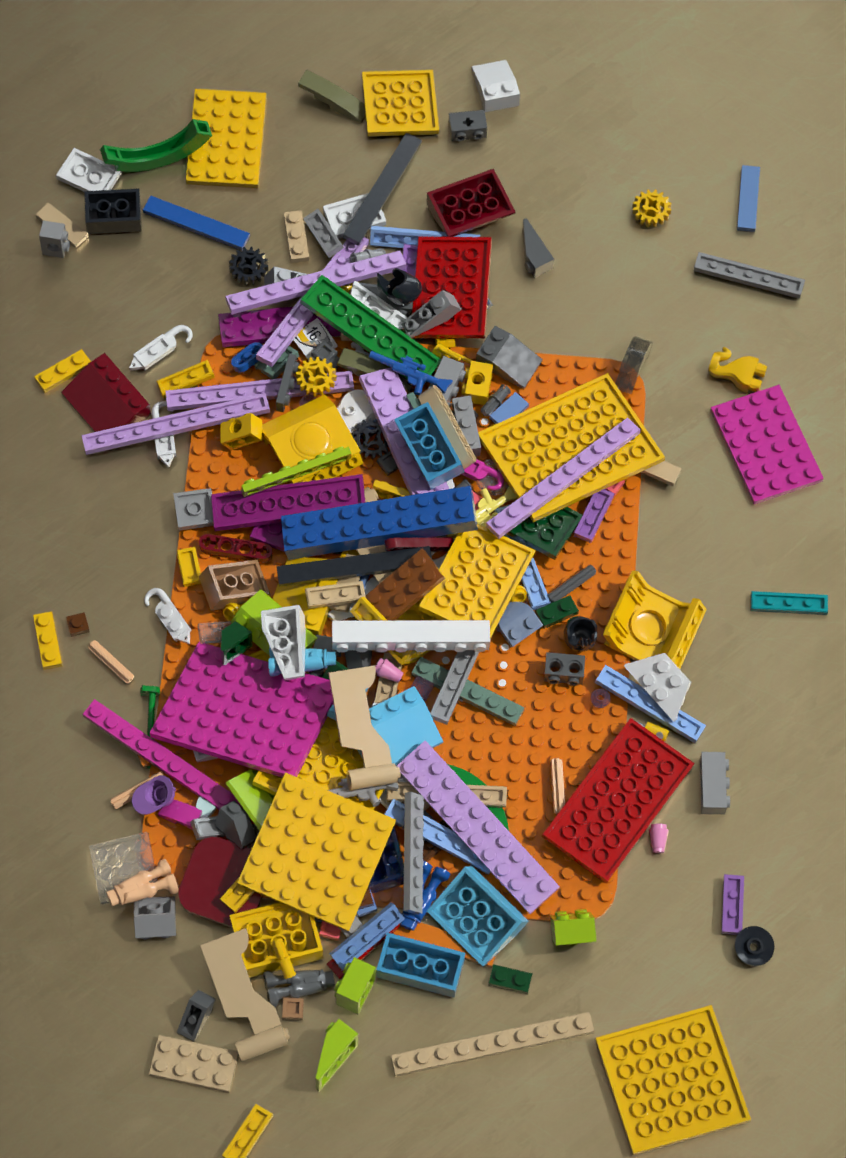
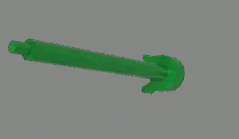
(152, 692)

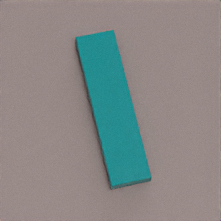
(789, 603)

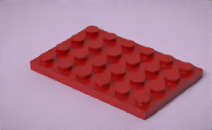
(462, 270)

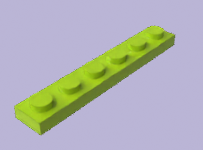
(289, 473)

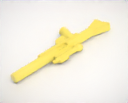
(488, 505)

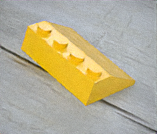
(295, 595)
(274, 922)

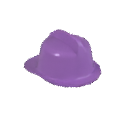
(153, 795)

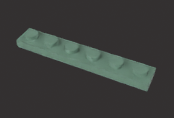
(472, 693)

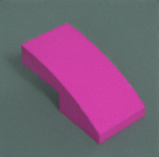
(180, 813)

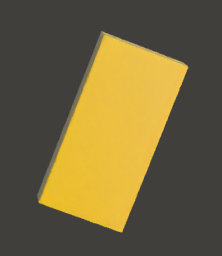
(189, 566)

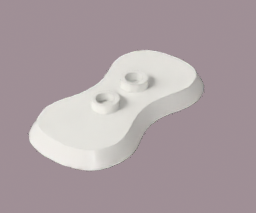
(355, 408)

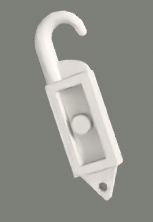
(158, 348)
(165, 445)
(170, 616)

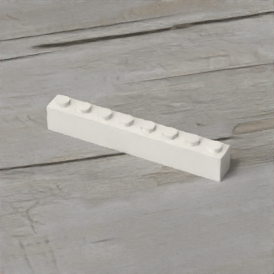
(411, 635)

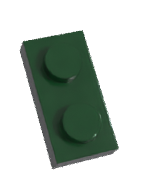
(557, 611)
(510, 979)

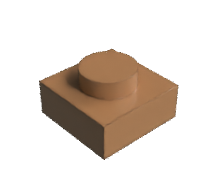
(292, 1008)

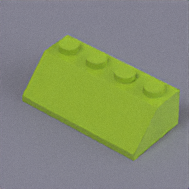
(250, 617)
(252, 799)

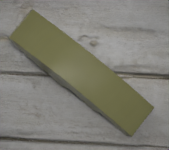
(331, 94)
(362, 364)

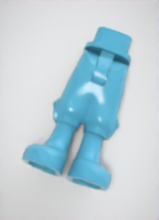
(314, 660)

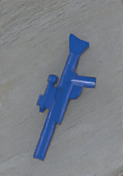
(409, 369)

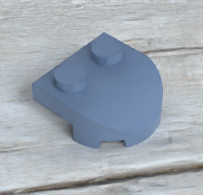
(518, 623)

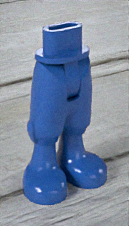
(429, 895)

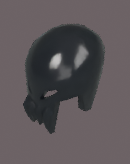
(403, 287)
(580, 633)

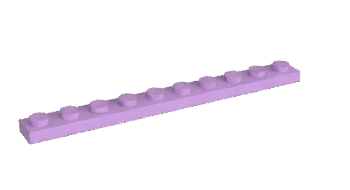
(300, 285)
(299, 314)
(217, 394)
(174, 423)
(562, 478)

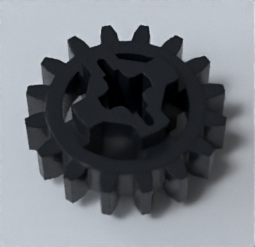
(248, 265)
(365, 433)

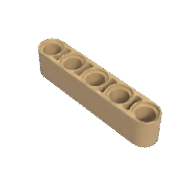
(449, 424)

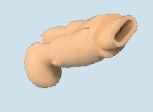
(139, 888)

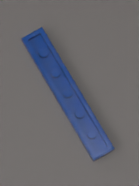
(196, 223)

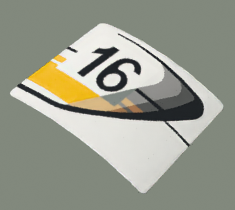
(312, 336)

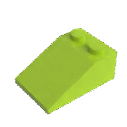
(337, 1047)

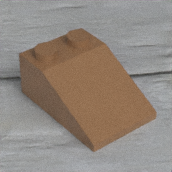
(232, 583)

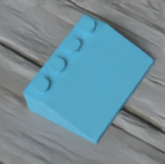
(404, 724)
(477, 915)

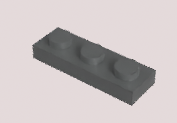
(287, 383)

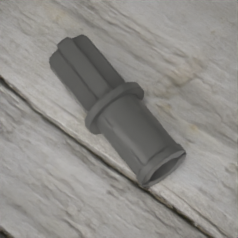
(495, 400)

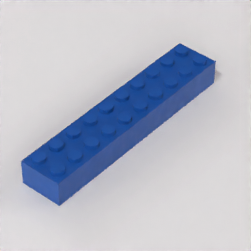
(376, 521)

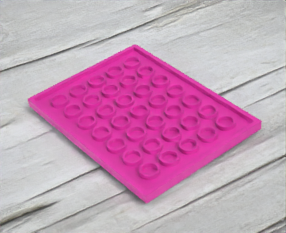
(244, 712)

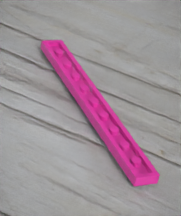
(158, 755)

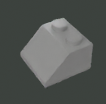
(155, 917)

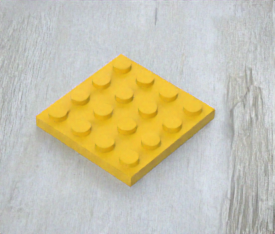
(400, 102)

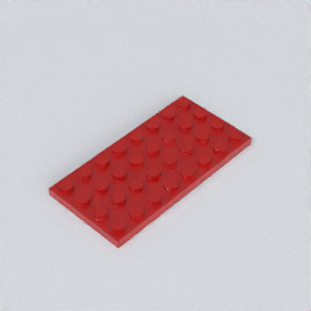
(618, 800)

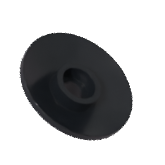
(761, 939)

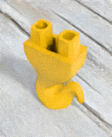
(738, 371)

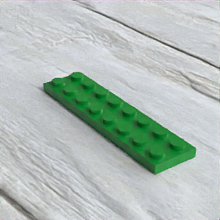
(365, 325)

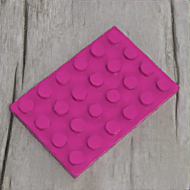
(766, 444)

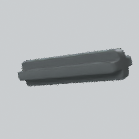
(572, 583)

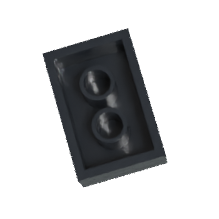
(113, 211)

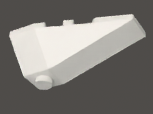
(286, 638)

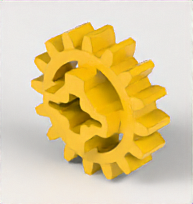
(651, 208)
(317, 379)

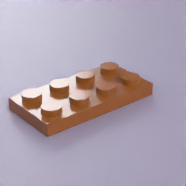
(405, 586)

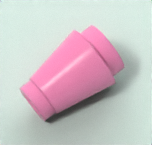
(388, 671)
(658, 837)

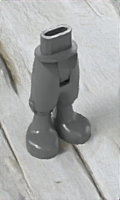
(302, 984)

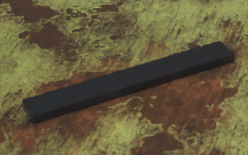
(382, 189)
(345, 566)

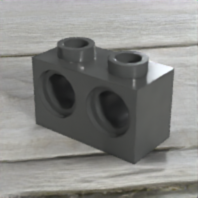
(564, 663)

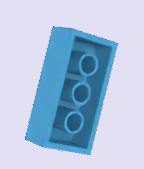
(429, 445)
(420, 965)

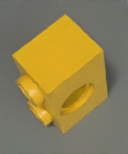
(481, 373)
(241, 431)

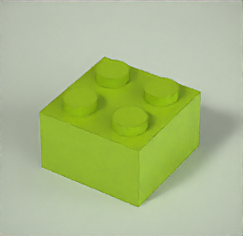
(573, 927)
(355, 986)

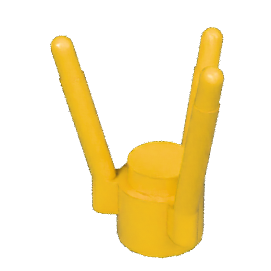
(441, 351)

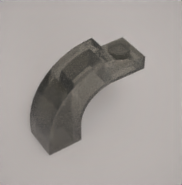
(632, 363)

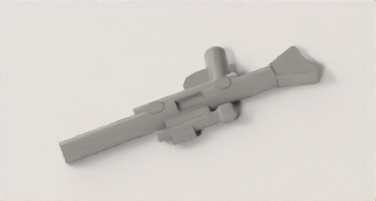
(364, 793)

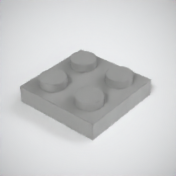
(194, 509)

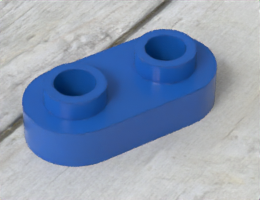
(246, 358)

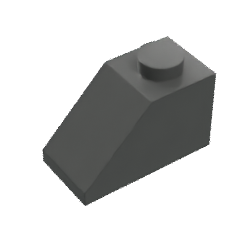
(236, 824)
(196, 1015)

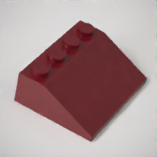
(469, 203)
(105, 396)

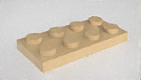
(193, 1064)

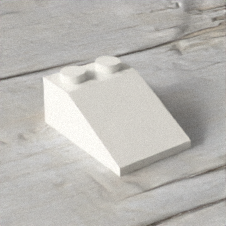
(496, 85)

